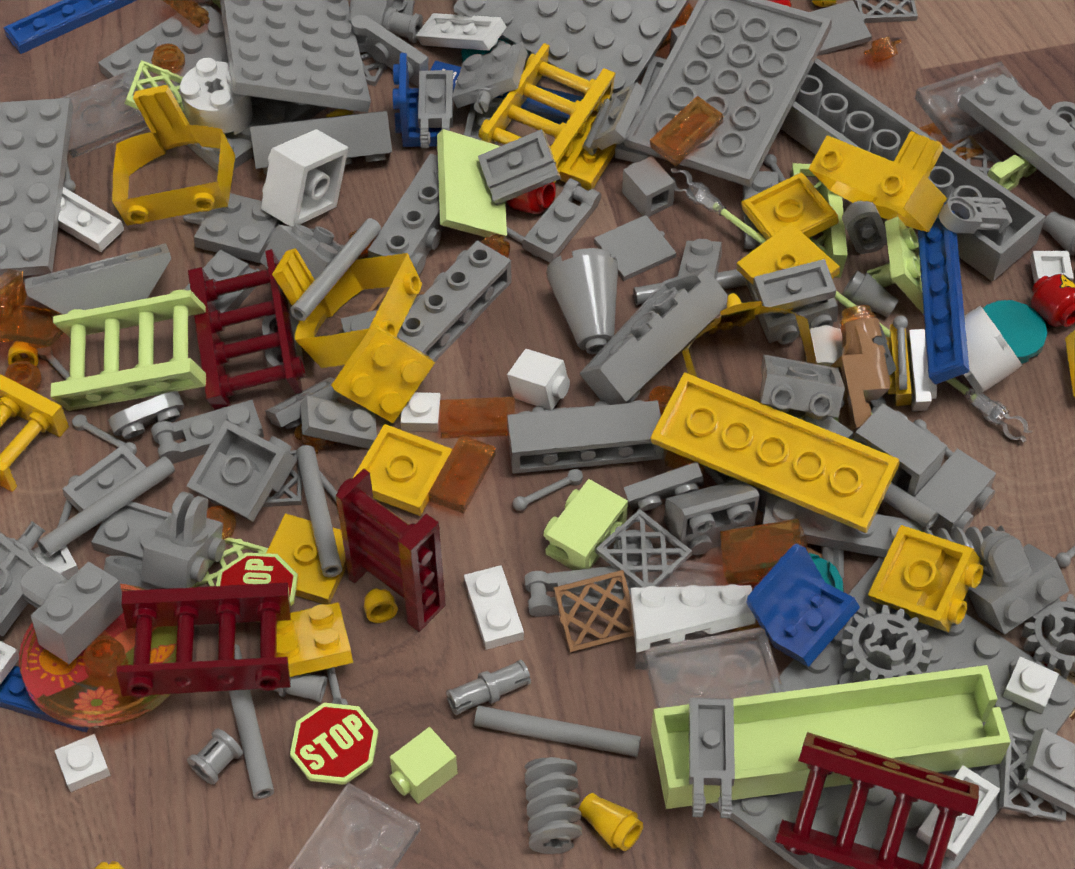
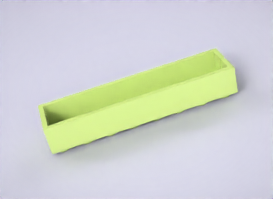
(911, 718)

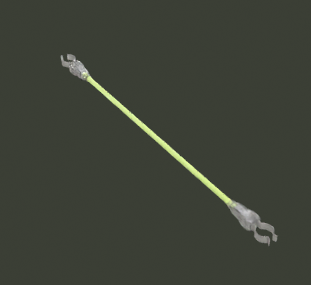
(992, 410)

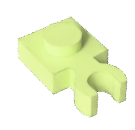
(1010, 171)

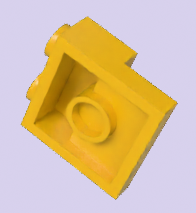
(927, 578)

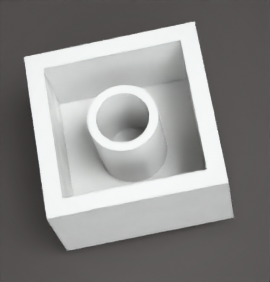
(304, 177)

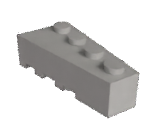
(654, 335)

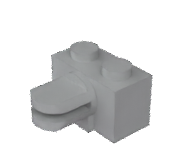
(183, 545)
(1015, 582)
(72, 609)

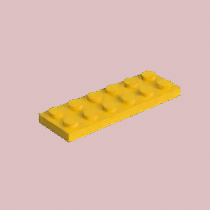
(775, 452)

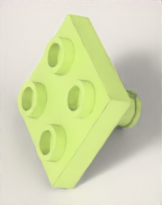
(904, 262)

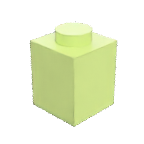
(422, 765)

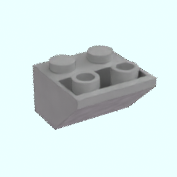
(313, 245)
(701, 514)

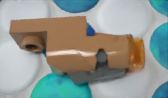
(863, 364)

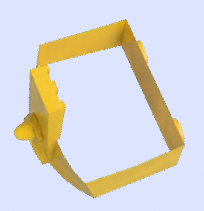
(168, 130)
(895, 187)
(368, 273)
(741, 314)

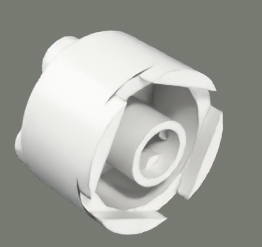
(210, 98)
(988, 352)

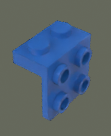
(407, 101)
(799, 608)

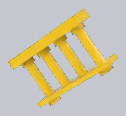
(581, 112)
(41, 416)

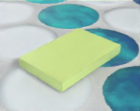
(463, 190)

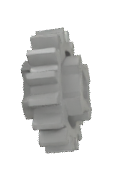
(1059, 628)
(886, 647)

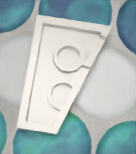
(677, 611)

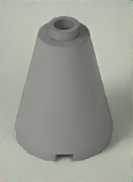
(587, 295)

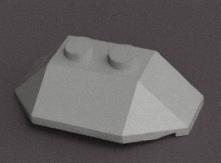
(101, 282)

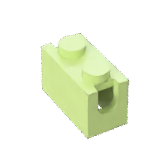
(584, 524)

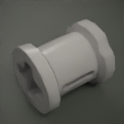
(403, 24)
(215, 756)

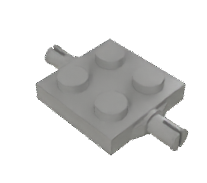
(489, 75)
(236, 229)
(15, 560)

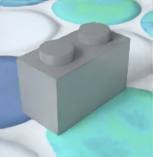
(957, 491)

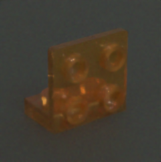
(22, 321)

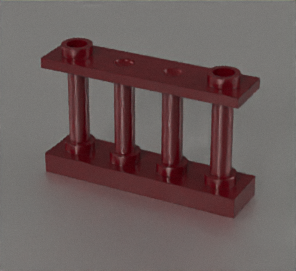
(216, 354)
(391, 550)
(198, 607)
(865, 772)

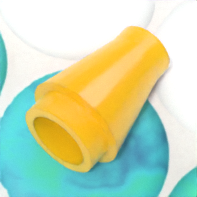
(613, 822)

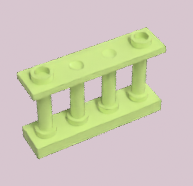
(145, 378)

